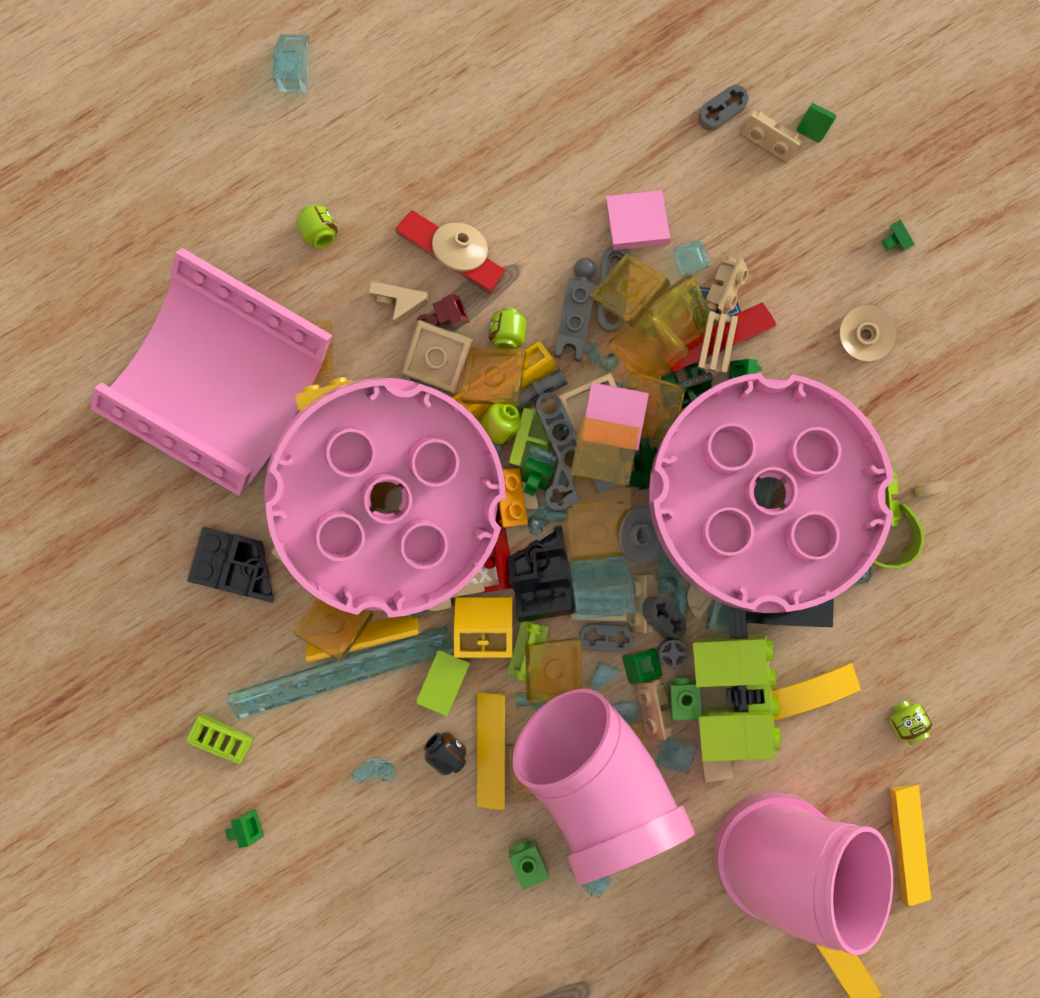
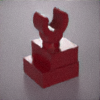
(448, 311)

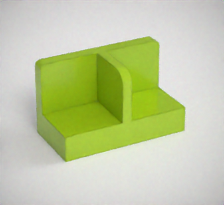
(530, 434)
(443, 682)

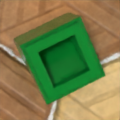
(816, 122)
(642, 666)

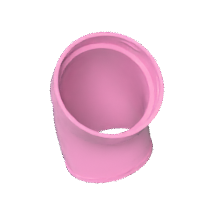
(597, 785)
(805, 871)

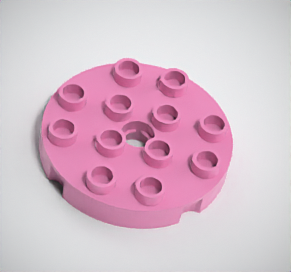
(831, 479)
(323, 486)

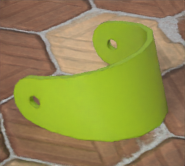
(916, 545)

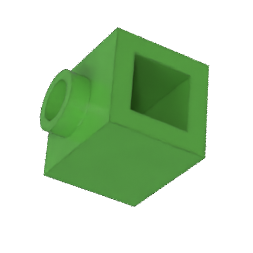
(684, 699)
(528, 863)

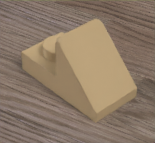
(407, 300)

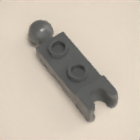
(576, 310)

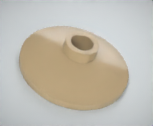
(456, 254)
(879, 326)

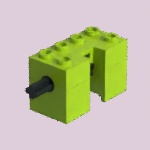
(740, 662)

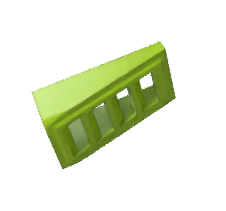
(215, 748)

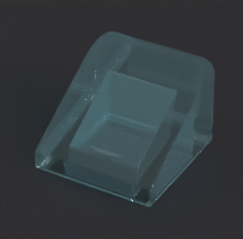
(541, 456)
(602, 675)
(627, 710)
(676, 754)

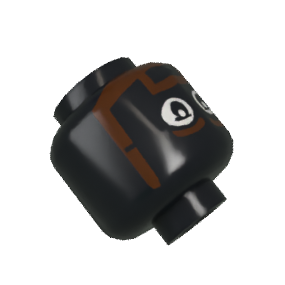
(445, 753)

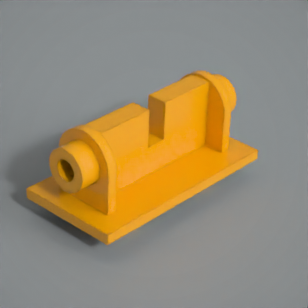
(513, 506)

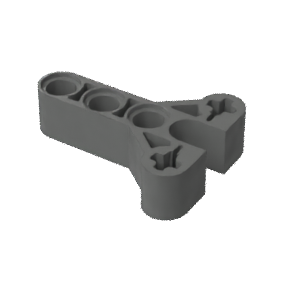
(562, 478)

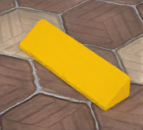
(537, 366)
(375, 634)
(491, 750)
(910, 844)

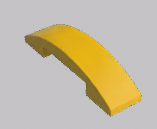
(816, 691)
(850, 973)

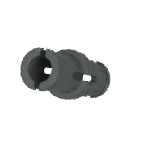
(547, 384)

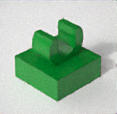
(900, 237)
(743, 367)
(535, 475)
(245, 829)

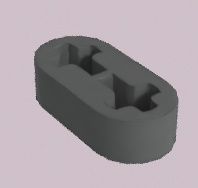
(720, 102)
(667, 612)
(606, 630)

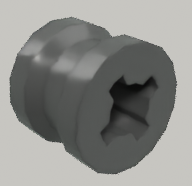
(675, 656)

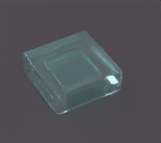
(691, 257)

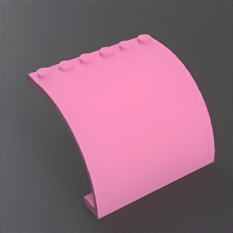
(215, 375)

